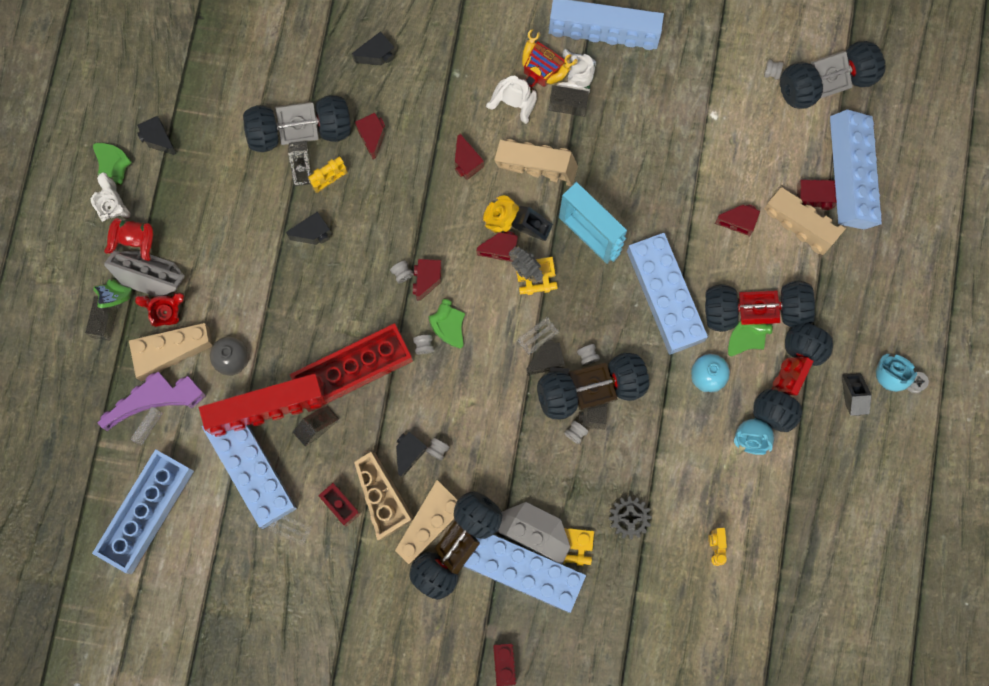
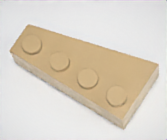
(537, 160)
(803, 221)
(169, 348)
(382, 497)
(429, 523)

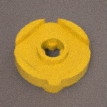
(506, 208)

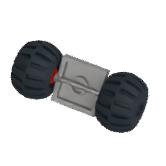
(857, 66)
(296, 123)

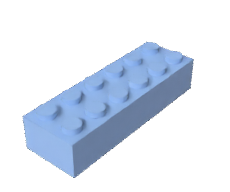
(606, 24)
(855, 170)
(667, 293)
(253, 475)
(143, 512)
(526, 572)

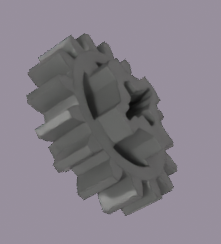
(526, 265)
(630, 527)

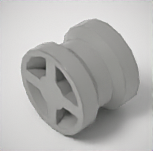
(773, 69)
(401, 272)
(423, 344)
(588, 354)
(917, 386)
(576, 432)
(437, 449)

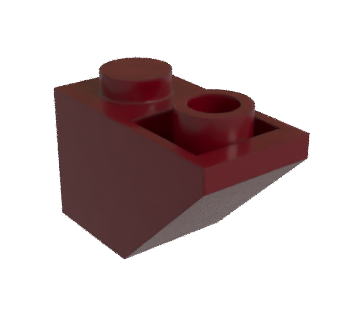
(428, 277)

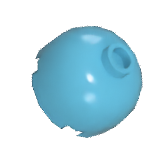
(710, 373)
(895, 373)
(754, 436)

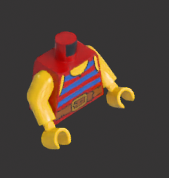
(542, 64)

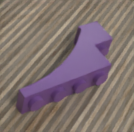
(153, 393)

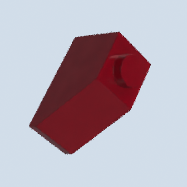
(371, 132)
(466, 159)
(739, 219)
(498, 246)

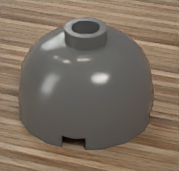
(229, 356)

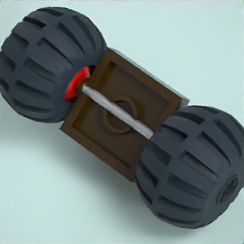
(592, 386)
(438, 573)

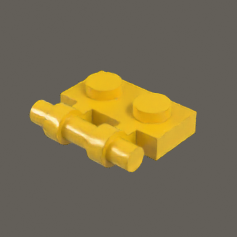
(328, 174)
(548, 271)
(581, 541)
(718, 542)

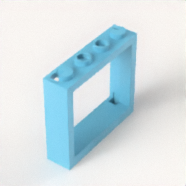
(592, 223)

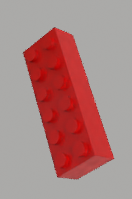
(358, 363)
(262, 405)

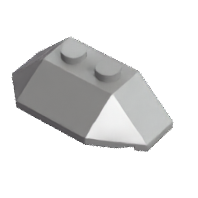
(150, 277)
(536, 531)

